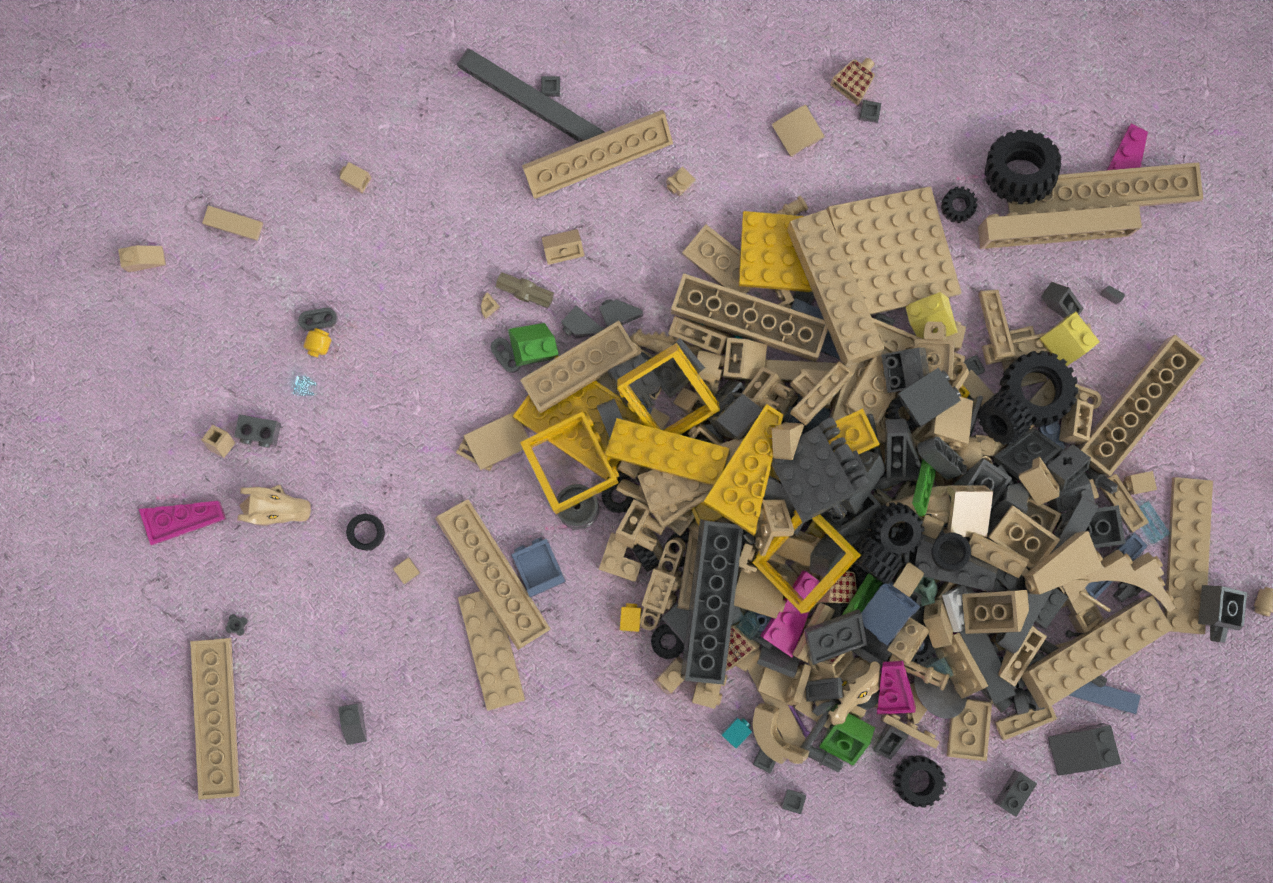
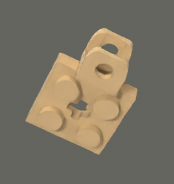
(937, 344)

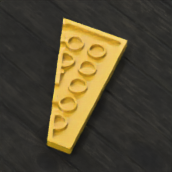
(744, 480)

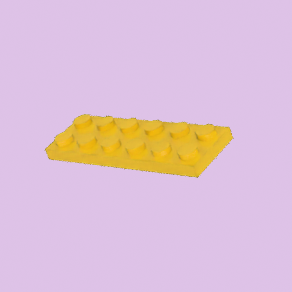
(667, 452)

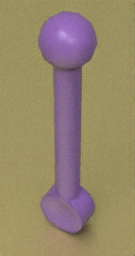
(805, 732)

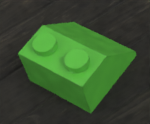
(532, 344)
(848, 739)

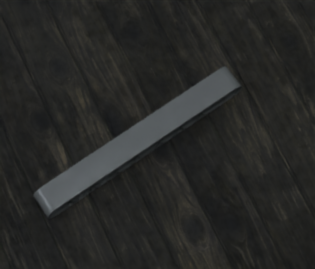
(527, 97)
(1075, 520)

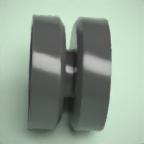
(580, 518)

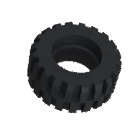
(1027, 147)
(1052, 368)

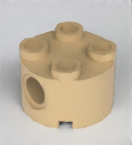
(712, 371)

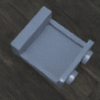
(538, 567)
(888, 612)

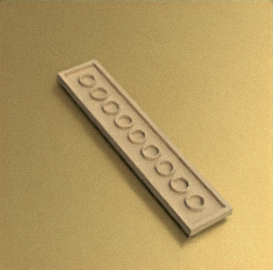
(1115, 187)

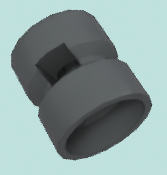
(1024, 701)

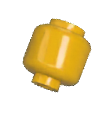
(317, 342)

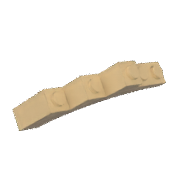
(1142, 572)

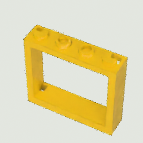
(689, 421)
(554, 431)
(825, 584)

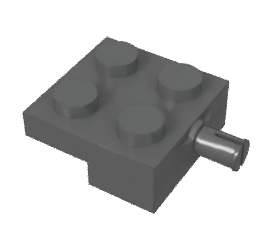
(641, 387)

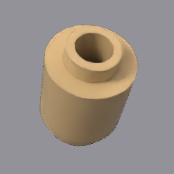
(1264, 602)

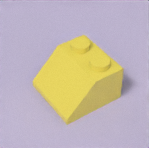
(931, 309)
(1069, 339)

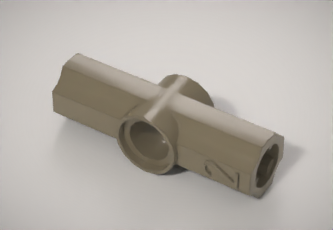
(524, 290)

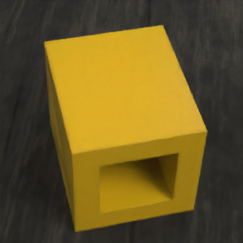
(630, 618)

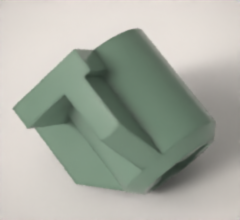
(928, 590)

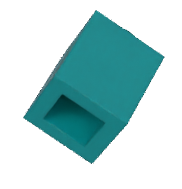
(737, 732)

